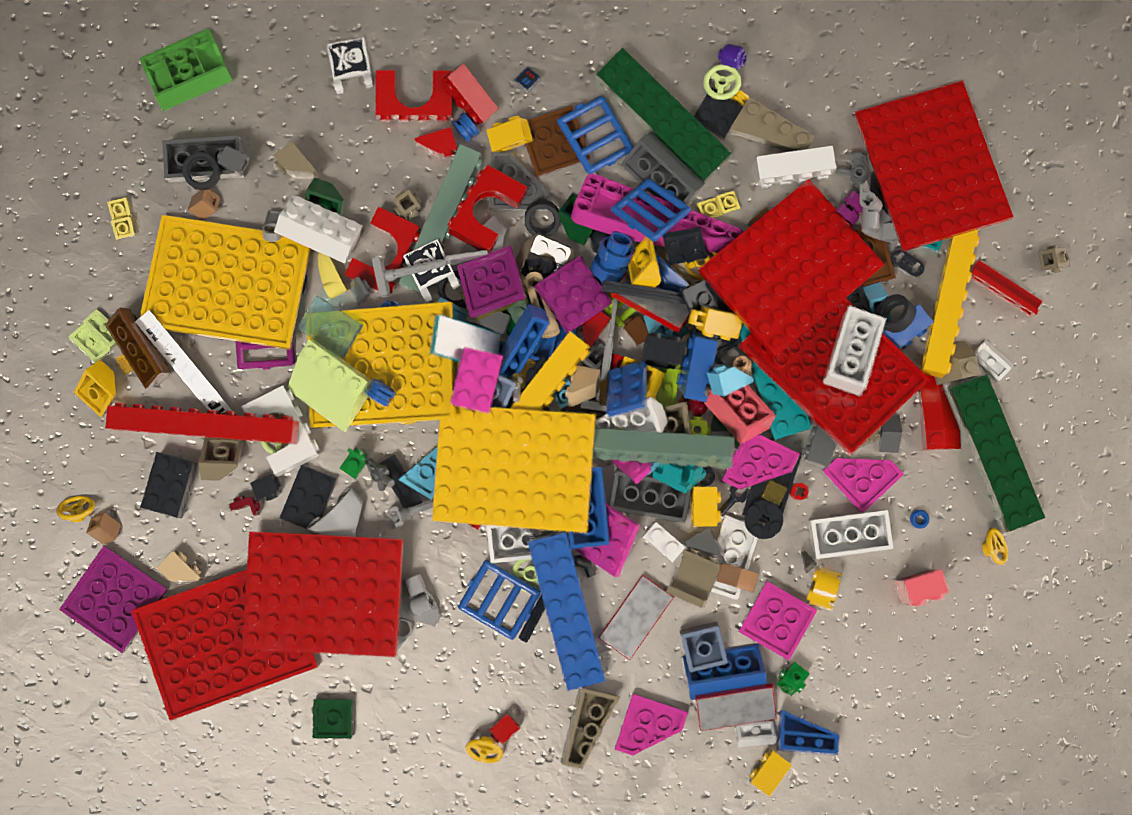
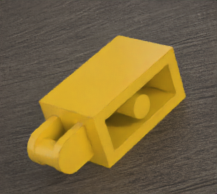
(717, 322)

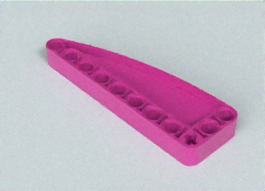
(600, 194)

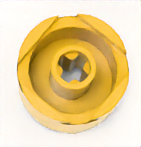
(825, 588)

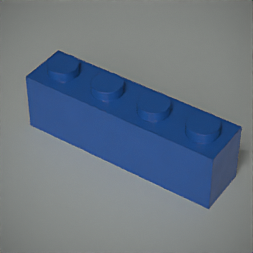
(523, 340)

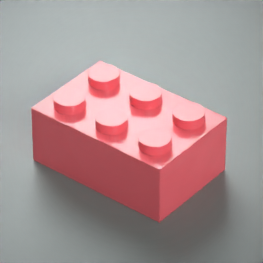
(741, 413)
(921, 587)

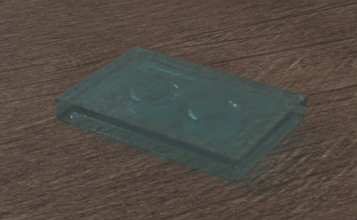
(330, 326)

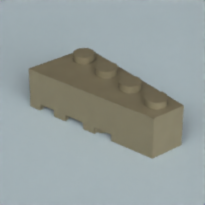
(769, 128)
(586, 724)

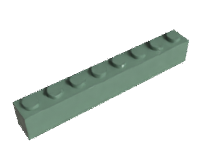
(446, 203)
(663, 448)

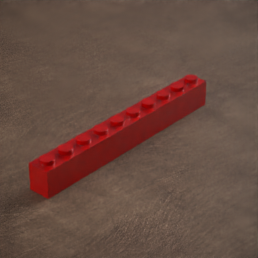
(202, 424)

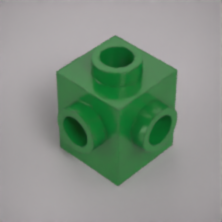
(792, 679)

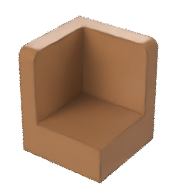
(204, 204)
(103, 528)

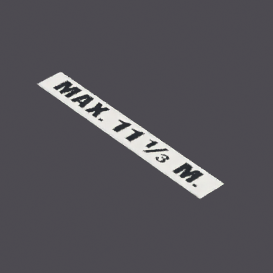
(181, 363)

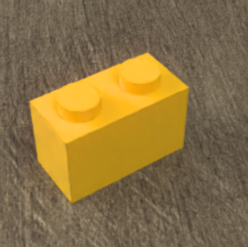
(509, 134)
(769, 772)

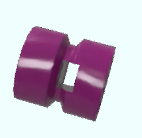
(852, 202)

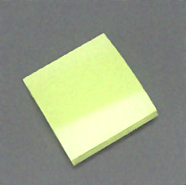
(93, 337)

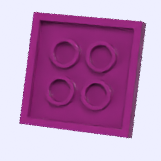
(491, 281)
(573, 294)

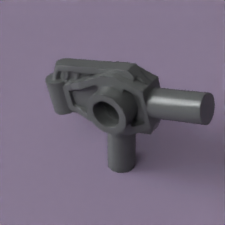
(858, 171)
(379, 474)

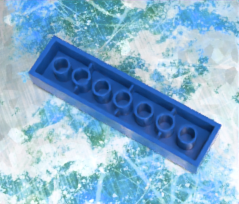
(566, 609)

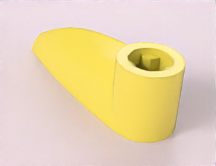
(330, 277)

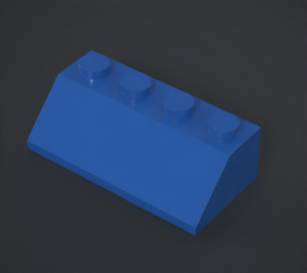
(597, 520)
(743, 670)

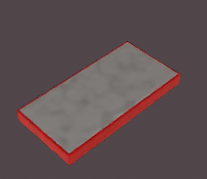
(666, 313)
(636, 617)
(736, 707)

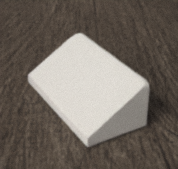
(993, 360)
(756, 734)

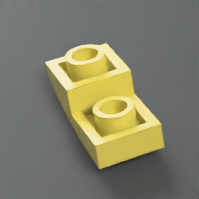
(719, 205)
(121, 218)

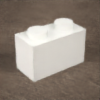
(663, 542)

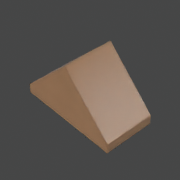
(737, 577)

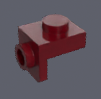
(695, 407)
(242, 502)

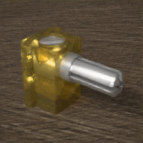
(520, 384)

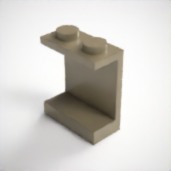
(695, 578)

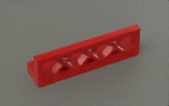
(1005, 289)

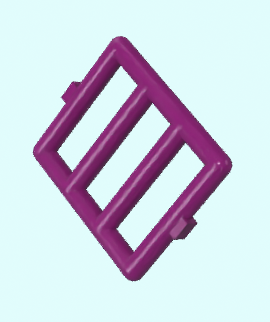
(265, 364)

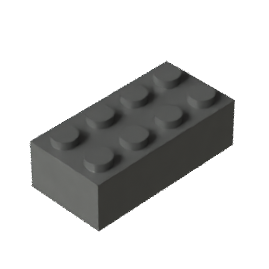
(178, 150)
(649, 498)

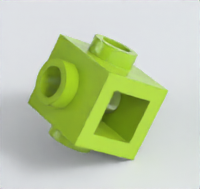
(698, 421)

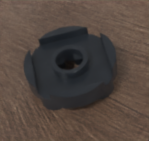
(772, 526)

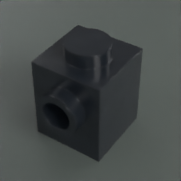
(266, 487)

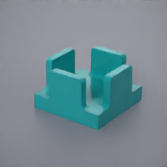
(679, 477)

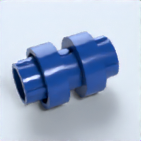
(612, 257)

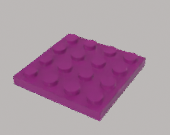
(108, 594)

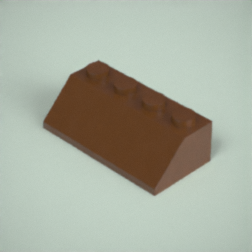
(137, 348)

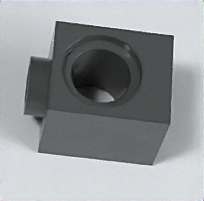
(232, 160)

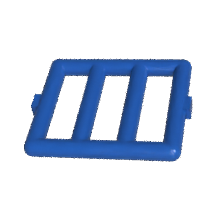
(572, 136)
(663, 227)
(518, 585)

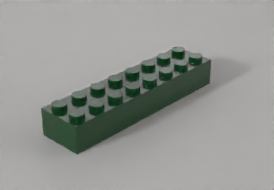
(662, 114)
(996, 453)

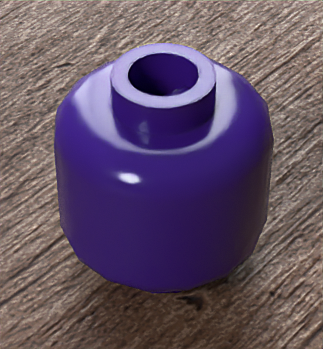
(732, 56)

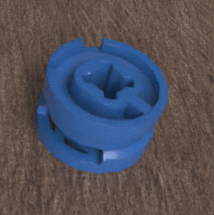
(465, 127)
(380, 392)

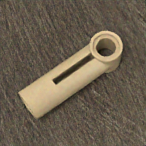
(553, 327)

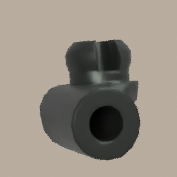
(585, 563)

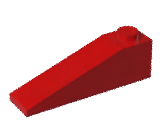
(938, 421)

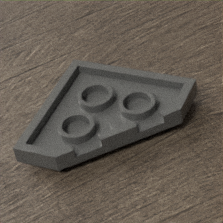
(511, 167)

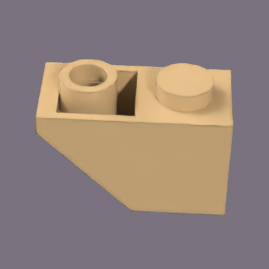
(583, 385)
(176, 568)

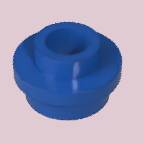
(925, 519)

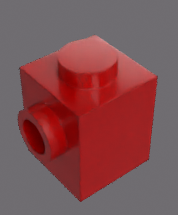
(504, 729)

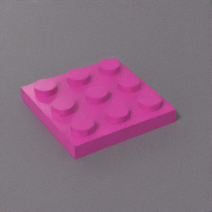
(621, 537)
(777, 620)

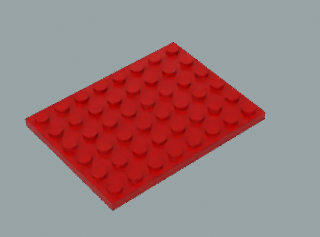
(933, 166)
(791, 268)
(841, 414)
(323, 594)
(198, 649)

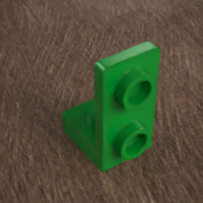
(354, 462)

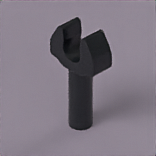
(732, 500)

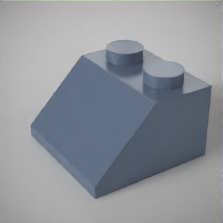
(703, 646)

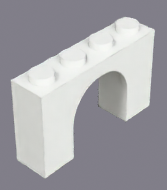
(280, 403)

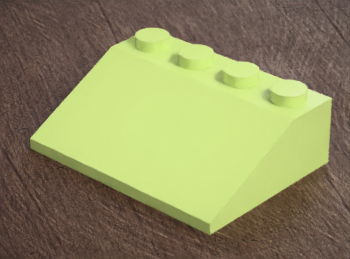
(328, 384)

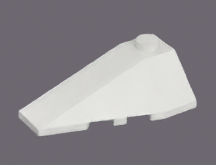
(647, 419)

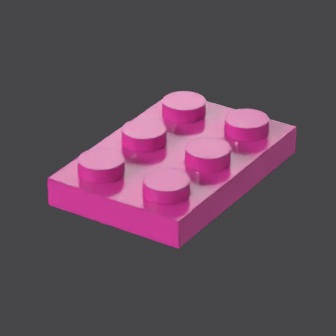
(476, 379)

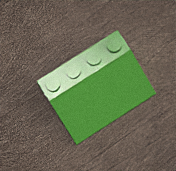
(185, 69)

